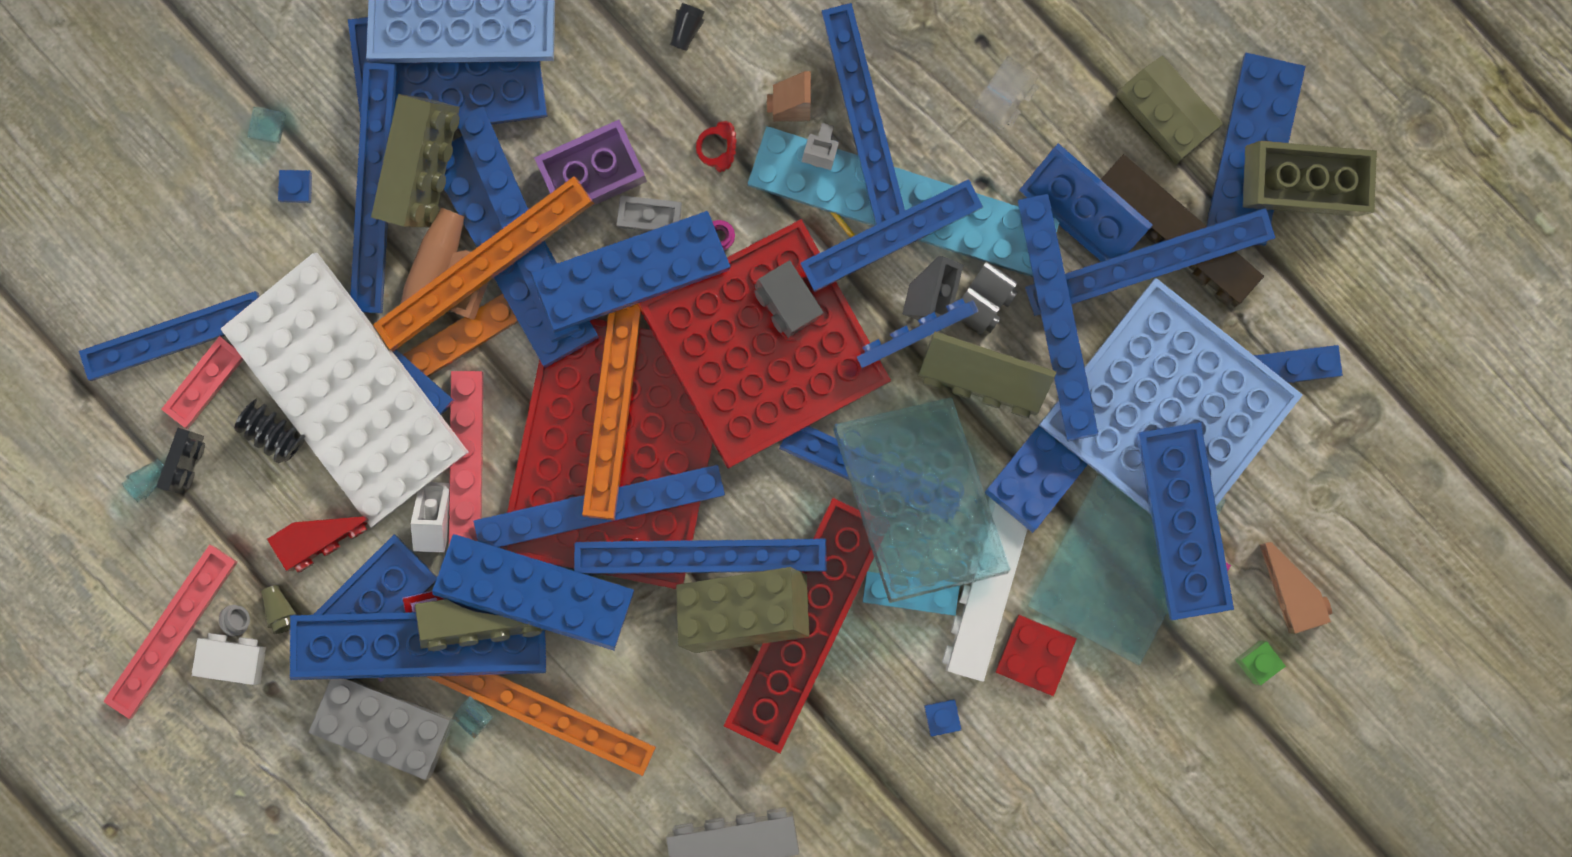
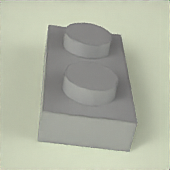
(647, 213)

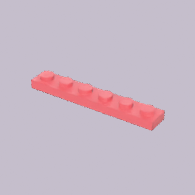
(466, 473)
(170, 631)

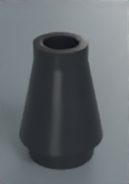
(686, 25)

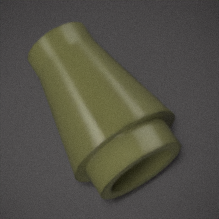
(277, 609)

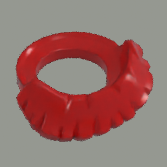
(724, 161)

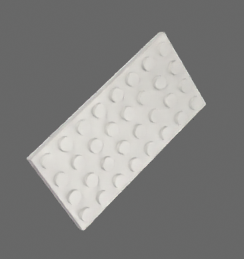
(344, 389)

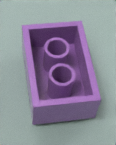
(599, 160)

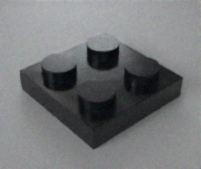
(178, 467)

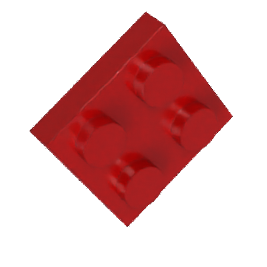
(1035, 655)

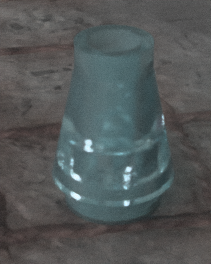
(144, 480)

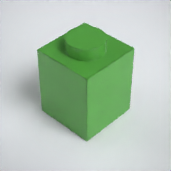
(1260, 662)

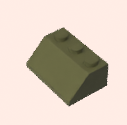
(1168, 109)

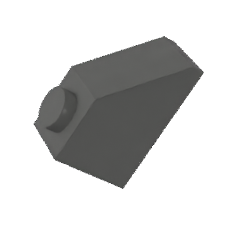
(933, 289)

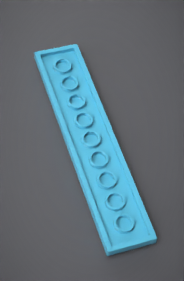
(987, 235)

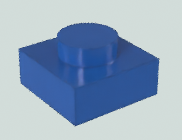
(295, 186)
(942, 717)

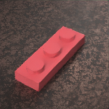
(203, 383)

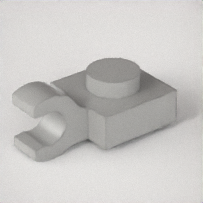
(820, 149)

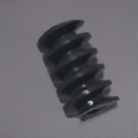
(268, 433)

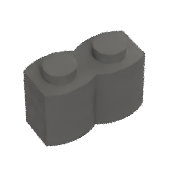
(989, 291)

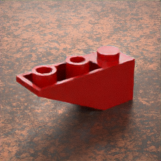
(305, 540)

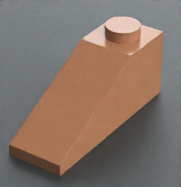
(791, 99)
(1297, 596)

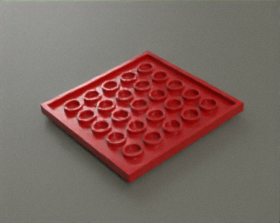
(741, 370)

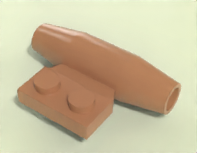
(438, 254)

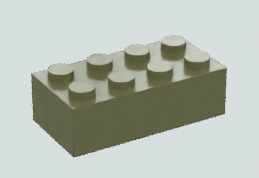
(415, 161)
(1309, 178)
(742, 610)

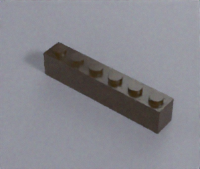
(1228, 274)

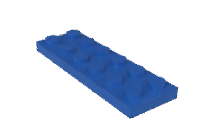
(1260, 112)
(630, 271)
(1185, 521)
(533, 592)

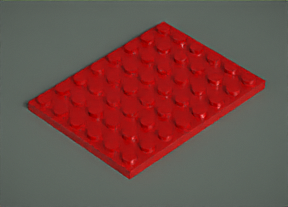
(555, 450)

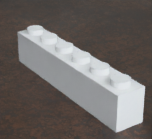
(984, 605)

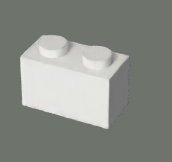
(229, 660)

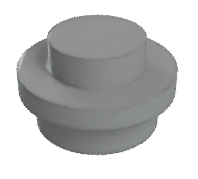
(234, 620)

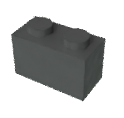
(787, 299)

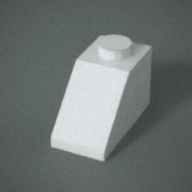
(431, 518)

